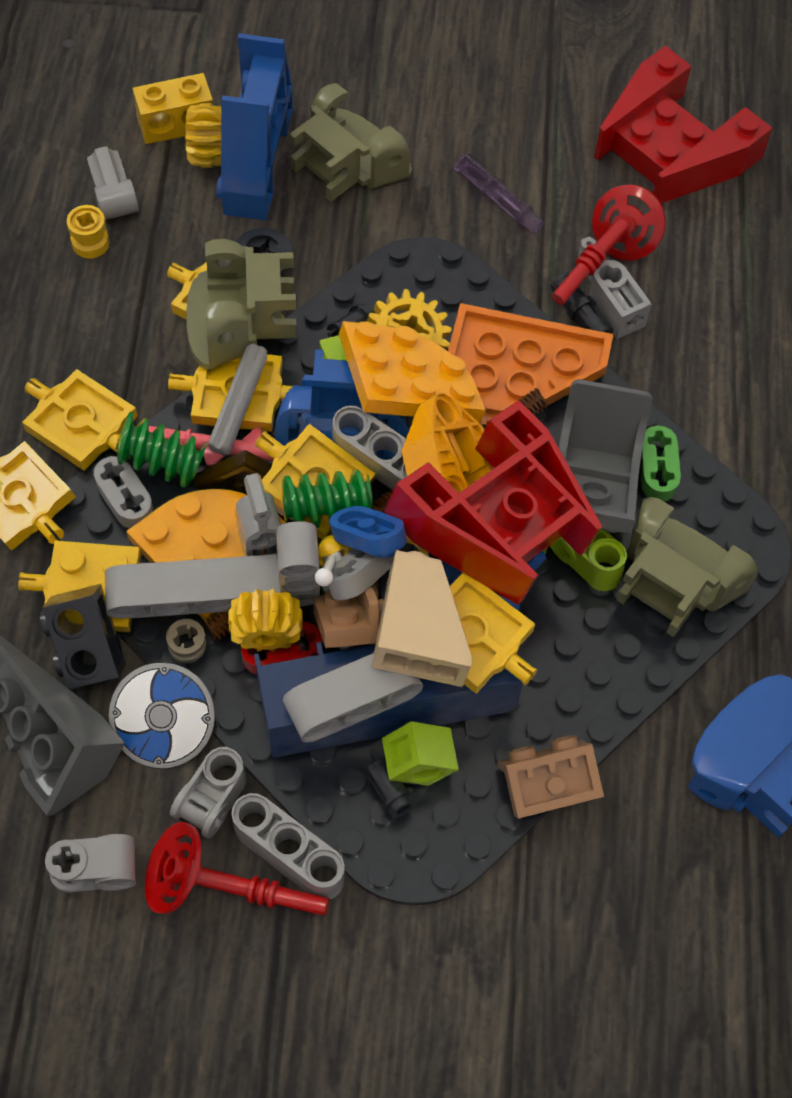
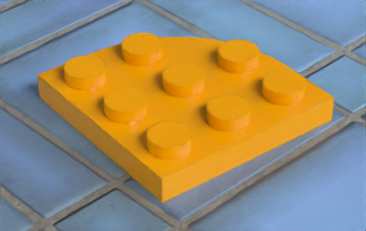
(401, 370)
(191, 528)

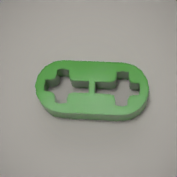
(668, 463)

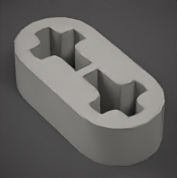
(116, 496)
(356, 573)

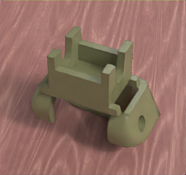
(348, 147)
(238, 302)
(681, 568)

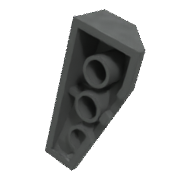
(56, 733)

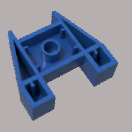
(254, 126)

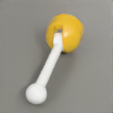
(328, 555)

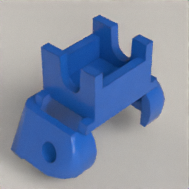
(330, 391)
(750, 753)

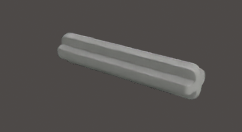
(237, 399)

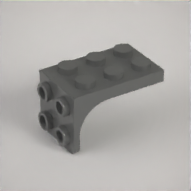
(604, 447)

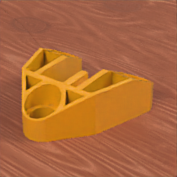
(447, 440)

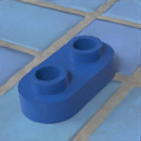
(368, 531)

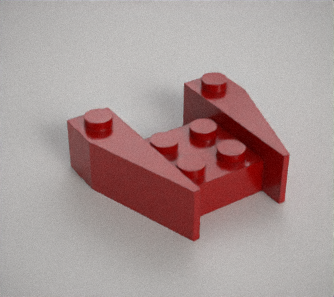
(671, 143)
(503, 515)

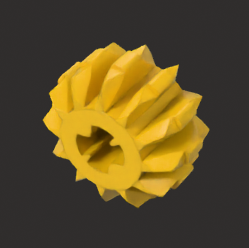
(203, 135)
(265, 620)

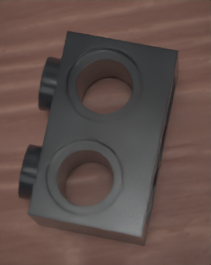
(95, 636)

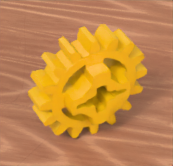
(414, 317)

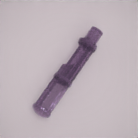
(498, 192)

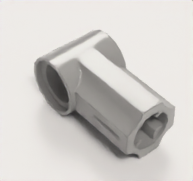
(112, 189)

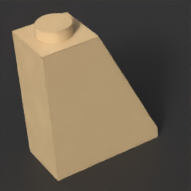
(421, 623)

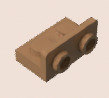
(349, 620)
(551, 776)

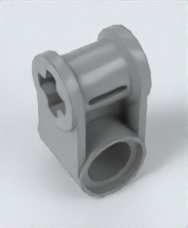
(206, 799)
(99, 863)

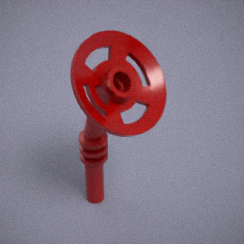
(620, 230)
(188, 872)

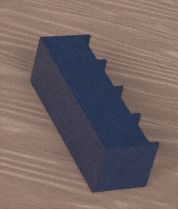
(434, 705)

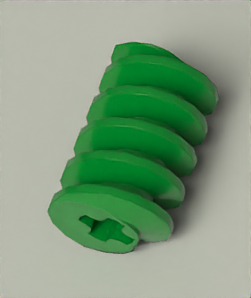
(159, 451)
(324, 497)

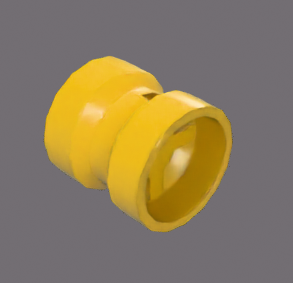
(88, 231)

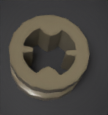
(189, 627)

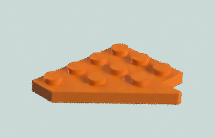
(520, 353)

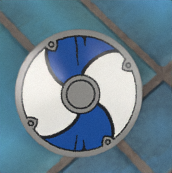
(162, 715)

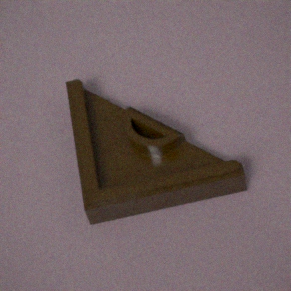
(232, 471)

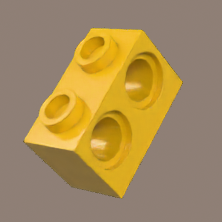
(164, 106)

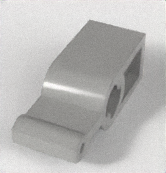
(617, 296)
(257, 518)

